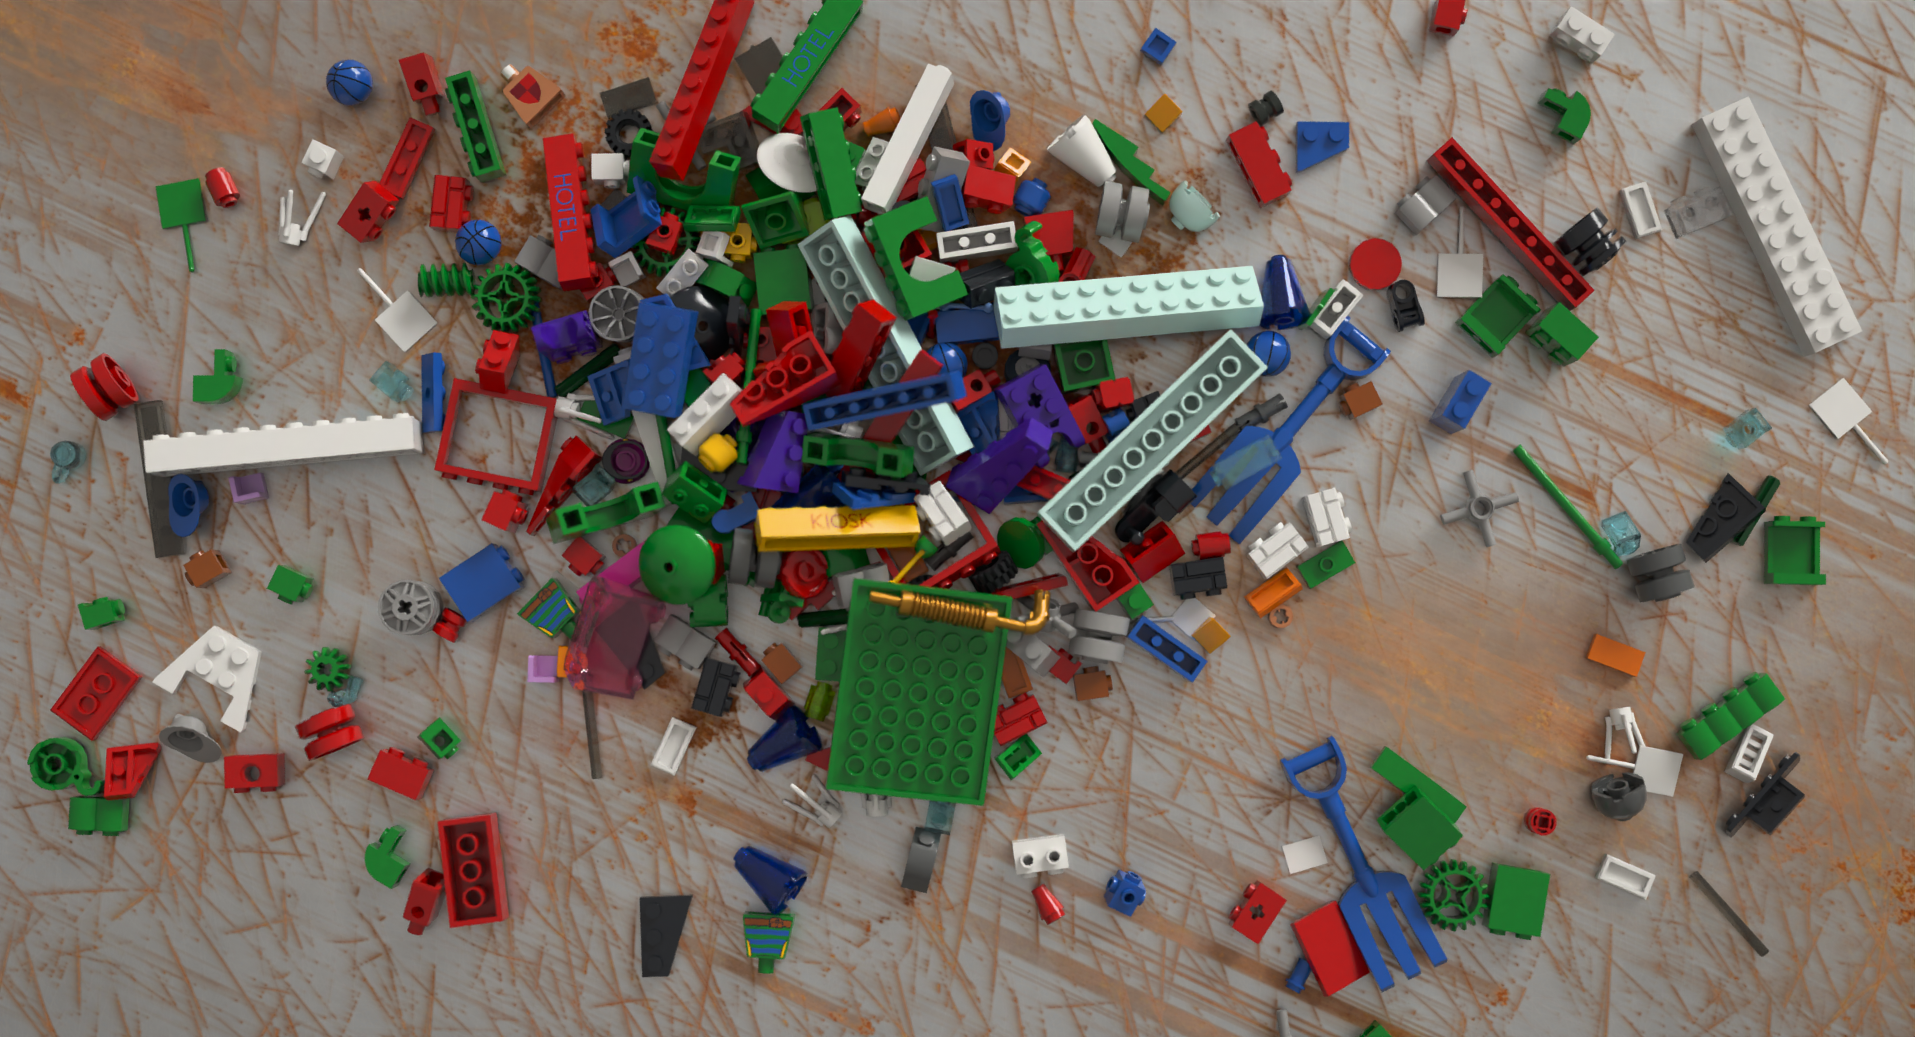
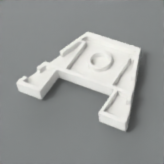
(223, 663)

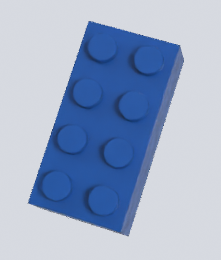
(660, 359)

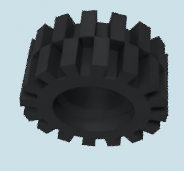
(617, 123)
(995, 574)

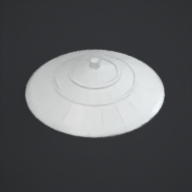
(787, 162)

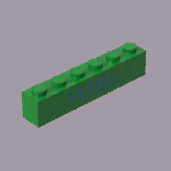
(804, 62)

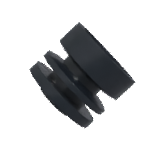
(1590, 242)

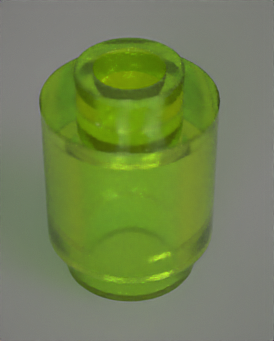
(819, 701)

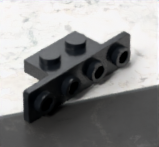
(1773, 801)

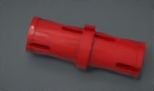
(738, 652)

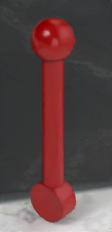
(932, 314)

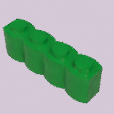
(1730, 716)

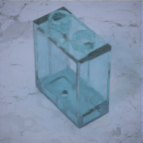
(1245, 462)

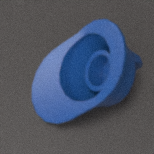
(989, 117)
(186, 503)

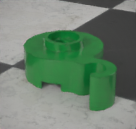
(1031, 261)
(73, 766)

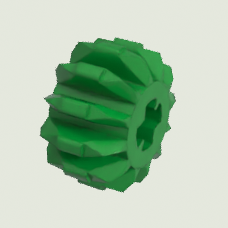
(317, 669)

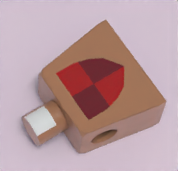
(530, 93)

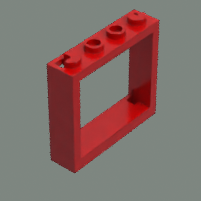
(498, 481)
(963, 567)

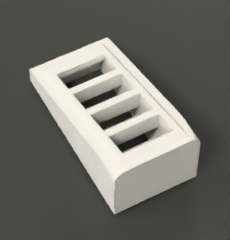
(1736, 759)

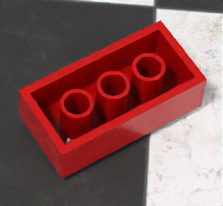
(473, 870)

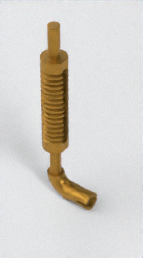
(965, 614)

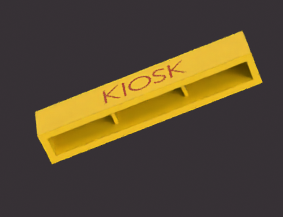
(836, 528)

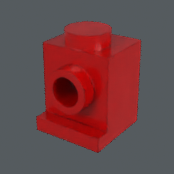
(668, 242)
(729, 365)
(1064, 668)

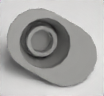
(191, 739)

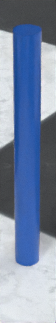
(545, 362)

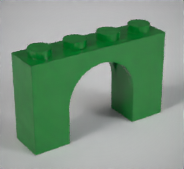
(717, 190)
(886, 235)
(579, 521)

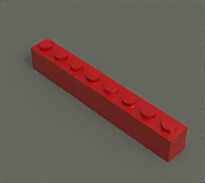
(699, 88)
(1510, 225)

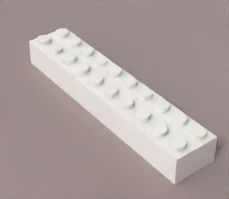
(1776, 227)
(283, 446)

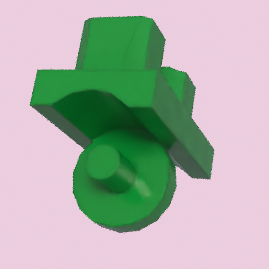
(781, 603)

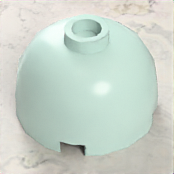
(1191, 209)

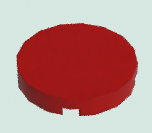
(1375, 264)
(804, 572)

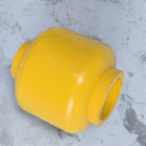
(717, 452)

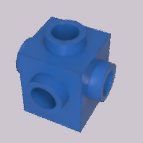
(1125, 892)

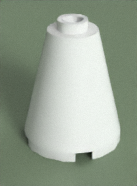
(1084, 152)

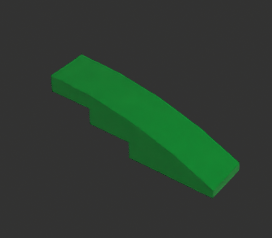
(1123, 155)
(1405, 776)

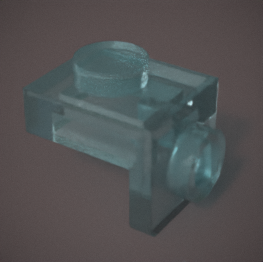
(594, 486)
(1622, 533)
(940, 817)

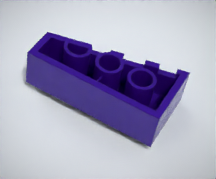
(996, 470)

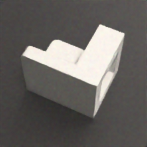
(713, 245)
(627, 269)

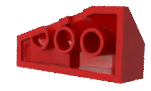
(791, 379)
(570, 468)
(1093, 569)

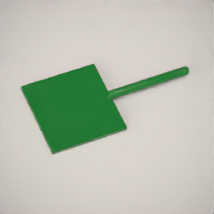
(181, 205)

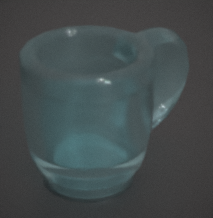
(66, 457)

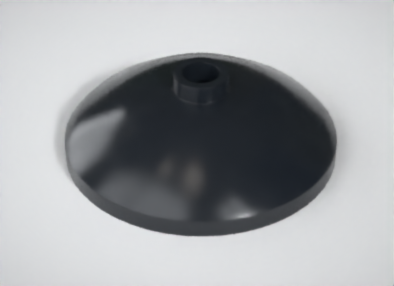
(712, 310)

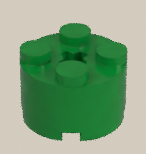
(712, 607)

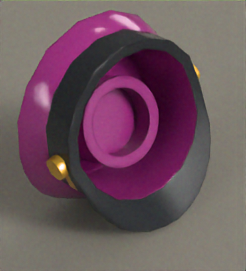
(626, 460)

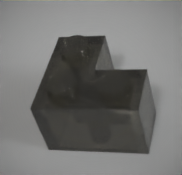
(733, 133)

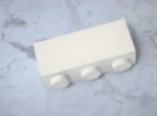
(977, 242)
(706, 415)

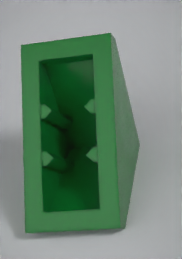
(1018, 756)

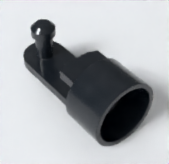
(1166, 499)

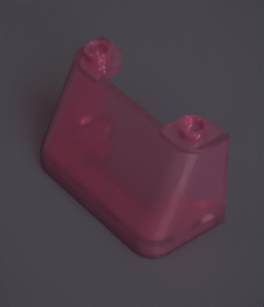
(610, 638)

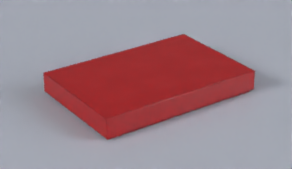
(96, 693)
(1330, 948)

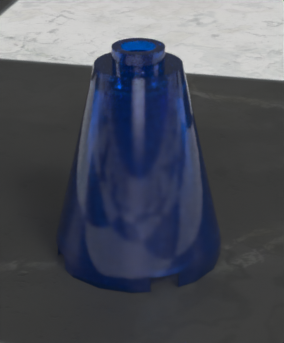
(1282, 295)
(784, 741)
(769, 877)

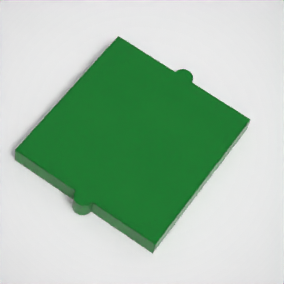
(1316, 308)

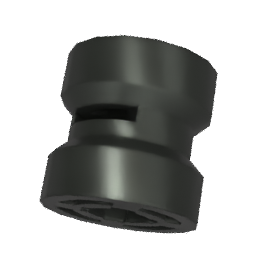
(1265, 108)

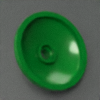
(691, 561)

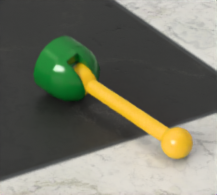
(923, 549)

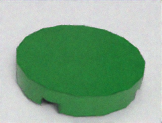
(1021, 541)

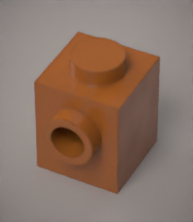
(1359, 400)
(206, 568)
(781, 662)
(1092, 684)

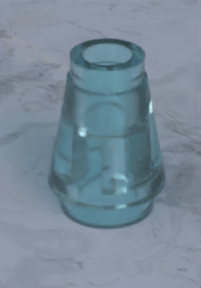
(1066, 457)

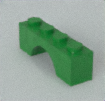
(879, 456)

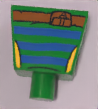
(551, 610)
(767, 937)

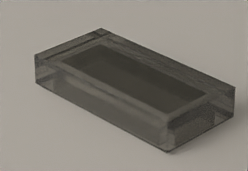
(629, 96)

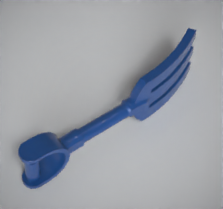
(1283, 437)
(1369, 886)

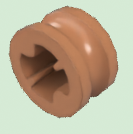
(627, 538)
(1288, 613)

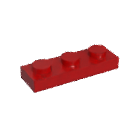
(407, 157)

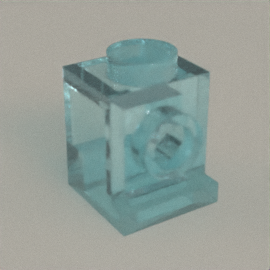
(392, 382)
(1736, 429)

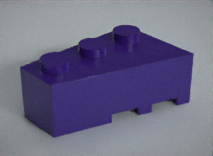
(778, 454)

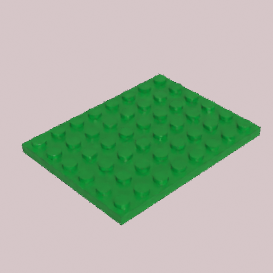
(916, 699)

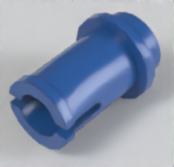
(1299, 976)

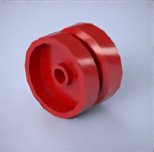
(104, 387)
(328, 729)

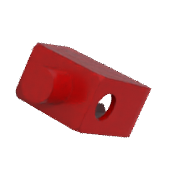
(418, 71)
(1055, 234)
(981, 383)
(1085, 412)
(767, 694)
(424, 900)

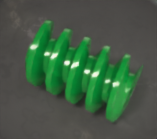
(446, 281)

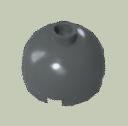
(1619, 797)

